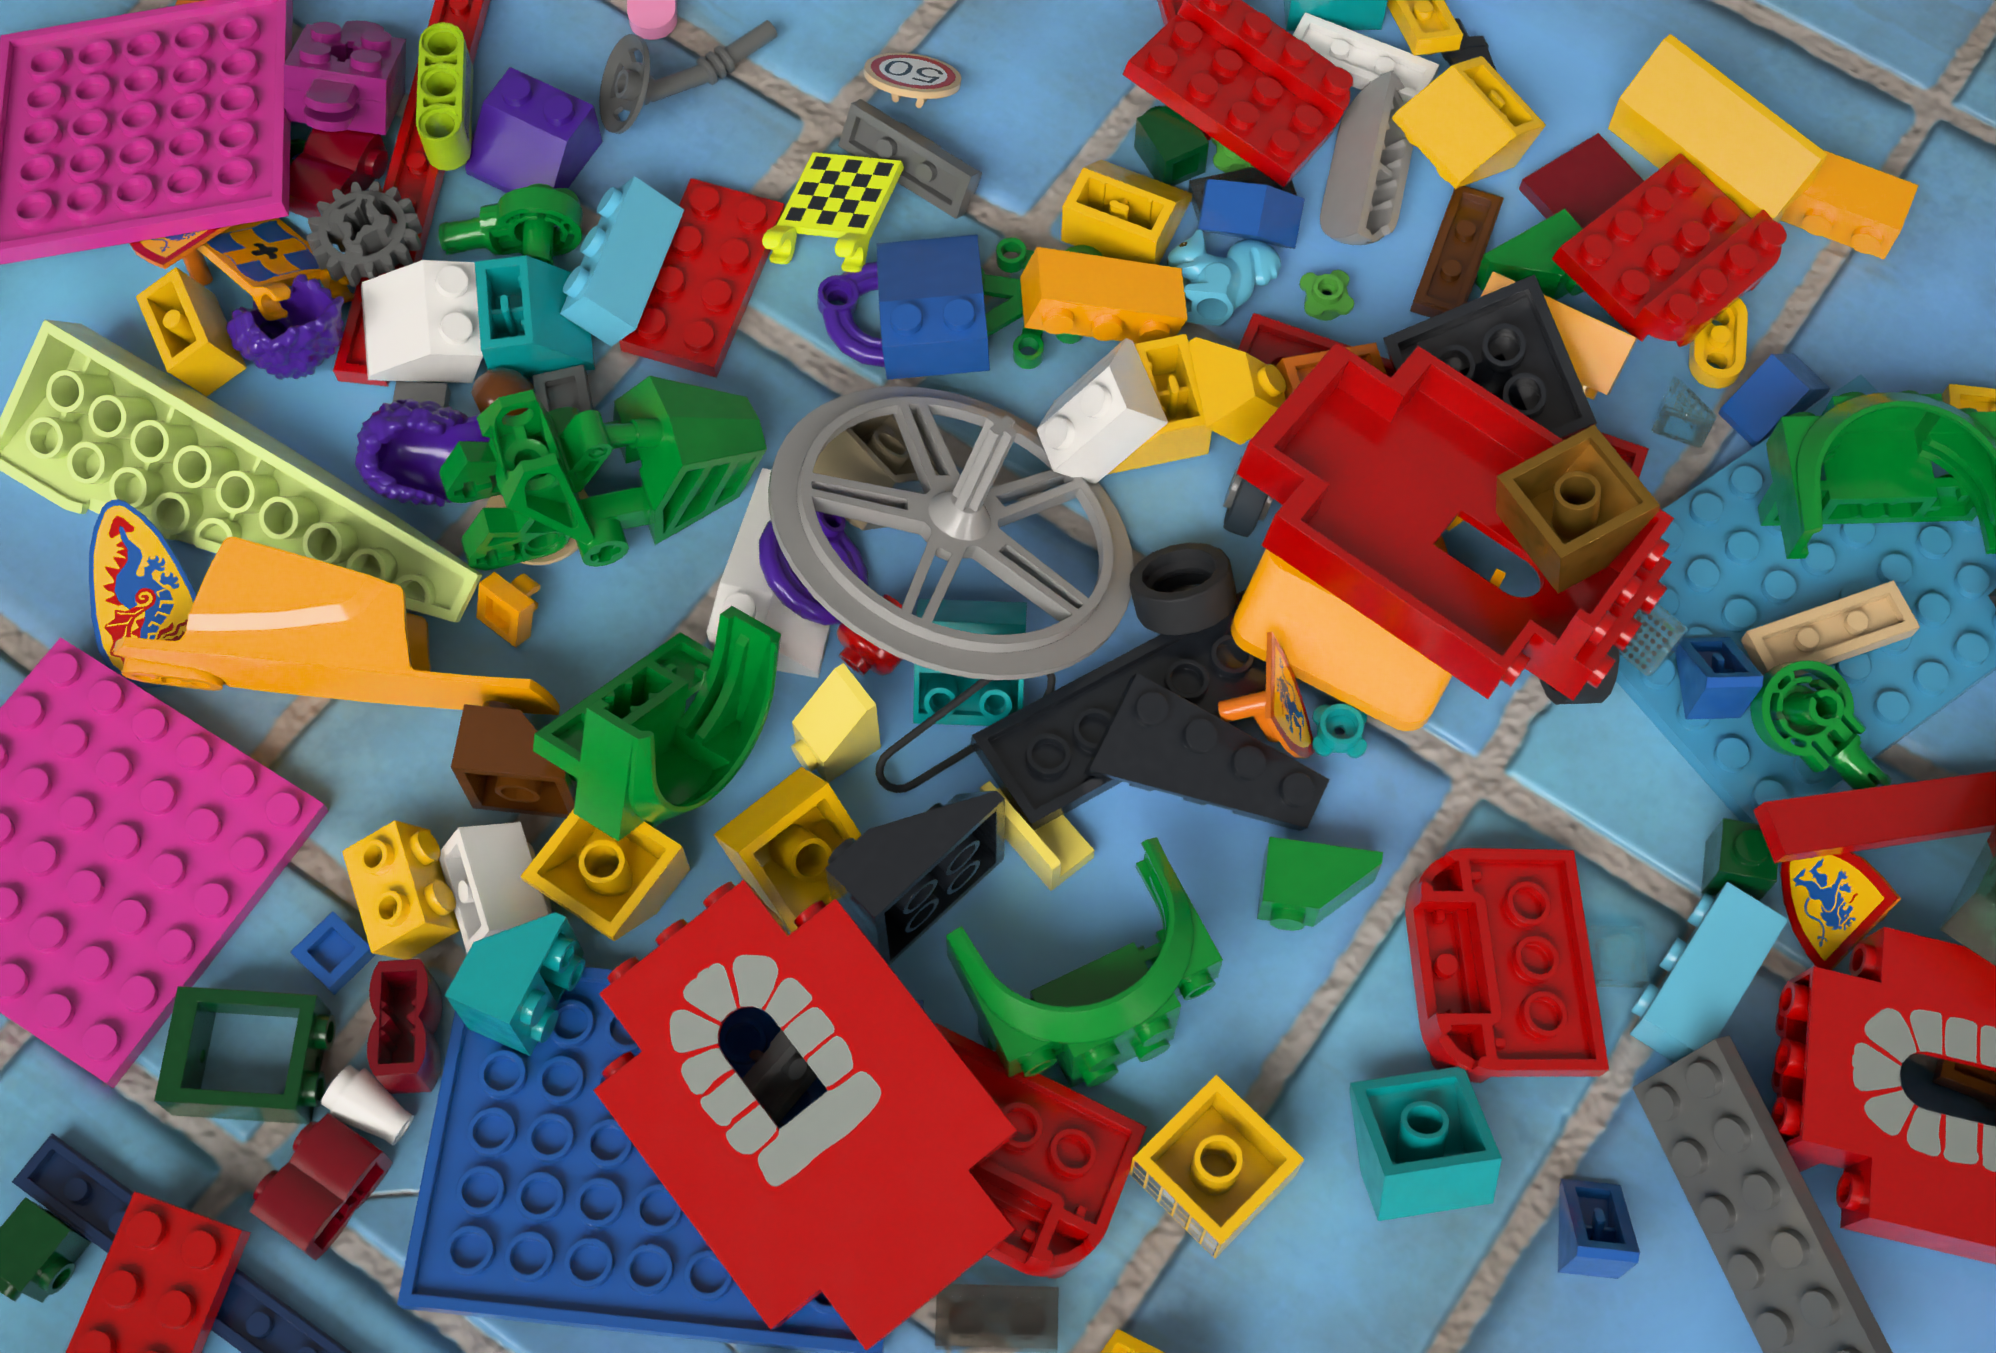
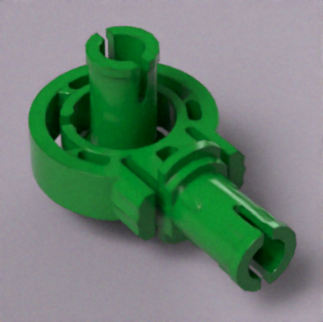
(520, 224)
(1816, 721)

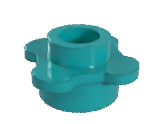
(1343, 716)

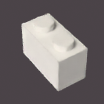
(484, 874)

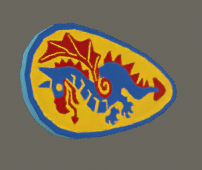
(134, 583)

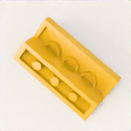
(1731, 137)

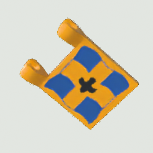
(265, 260)

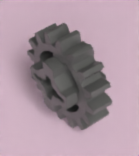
(364, 233)

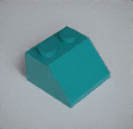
(1423, 1143)

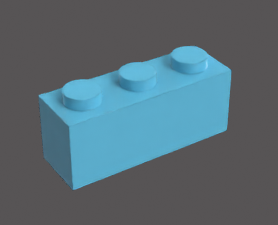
(621, 261)
(1706, 973)

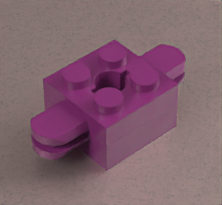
(345, 77)

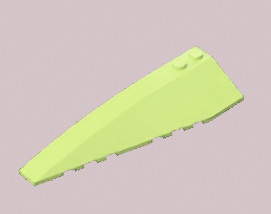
(110, 427)

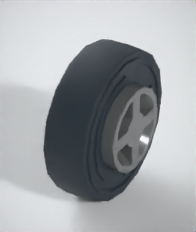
(1244, 506)

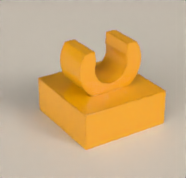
(507, 606)

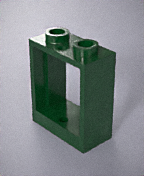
(189, 1044)

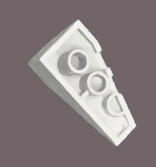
(746, 589)

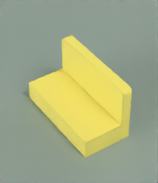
(1050, 851)

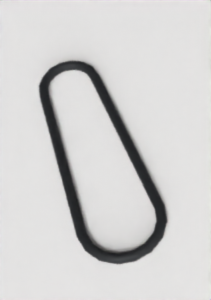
(924, 726)

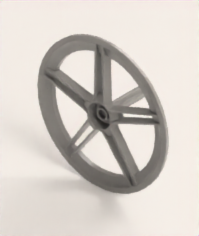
(957, 520)

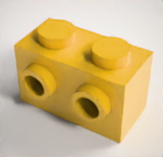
(401, 890)

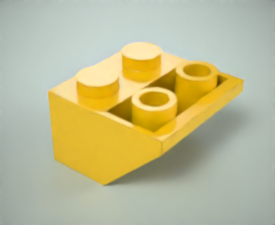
(1469, 123)
(1122, 213)
(1175, 384)

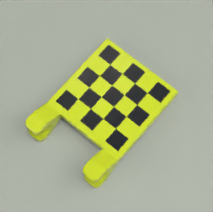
(836, 200)

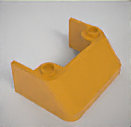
(1338, 646)

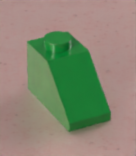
(1532, 254)
(1311, 880)

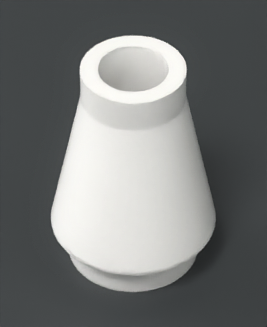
(365, 1104)

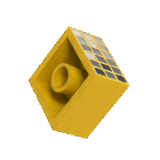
(1215, 1166)

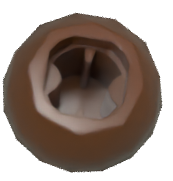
(499, 383)

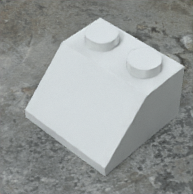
(422, 323)
(1102, 417)

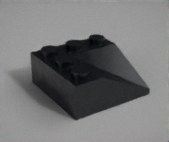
(1510, 350)
(917, 868)

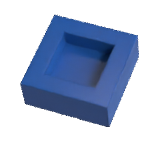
(333, 953)

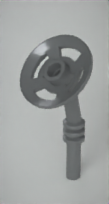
(633, 86)

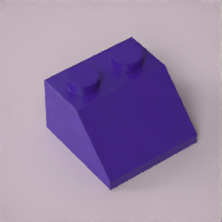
(531, 135)

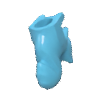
(1221, 283)

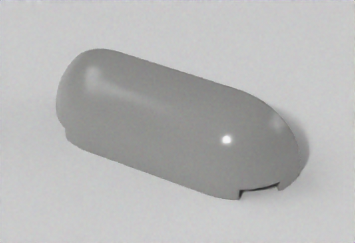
(1367, 167)

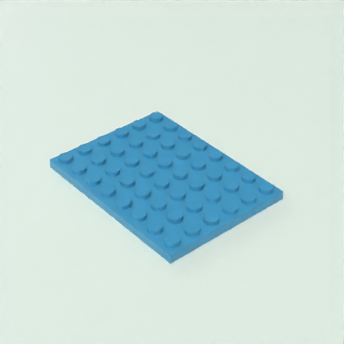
(1736, 577)

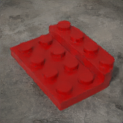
(1244, 84)
(1672, 254)
(1505, 965)
(1058, 1173)

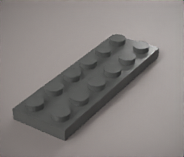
(1756, 1207)

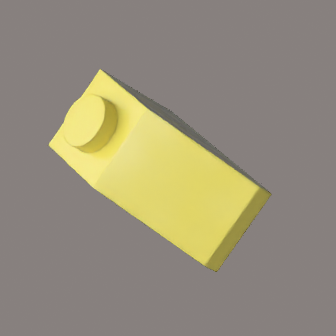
(836, 726)

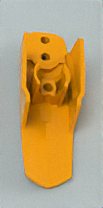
(311, 631)

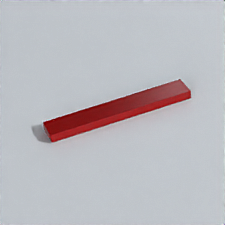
(1878, 816)

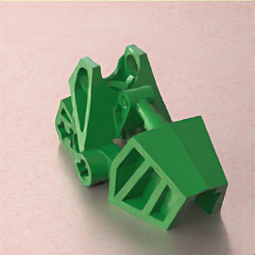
(693, 454)

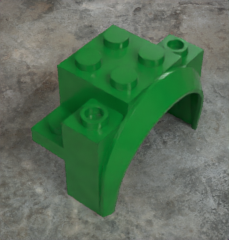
(1874, 465)
(638, 749)
(1106, 1008)

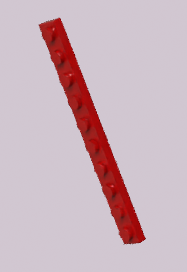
(414, 179)

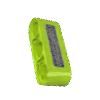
(444, 96)

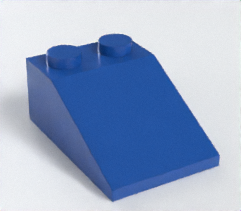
(932, 307)

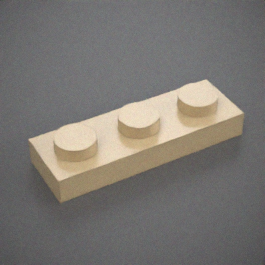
(1833, 630)

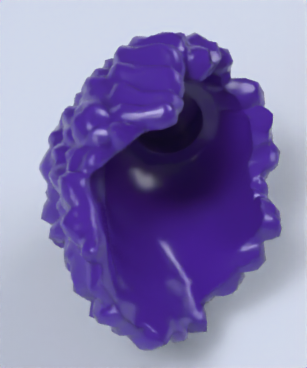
(294, 343)
(406, 447)

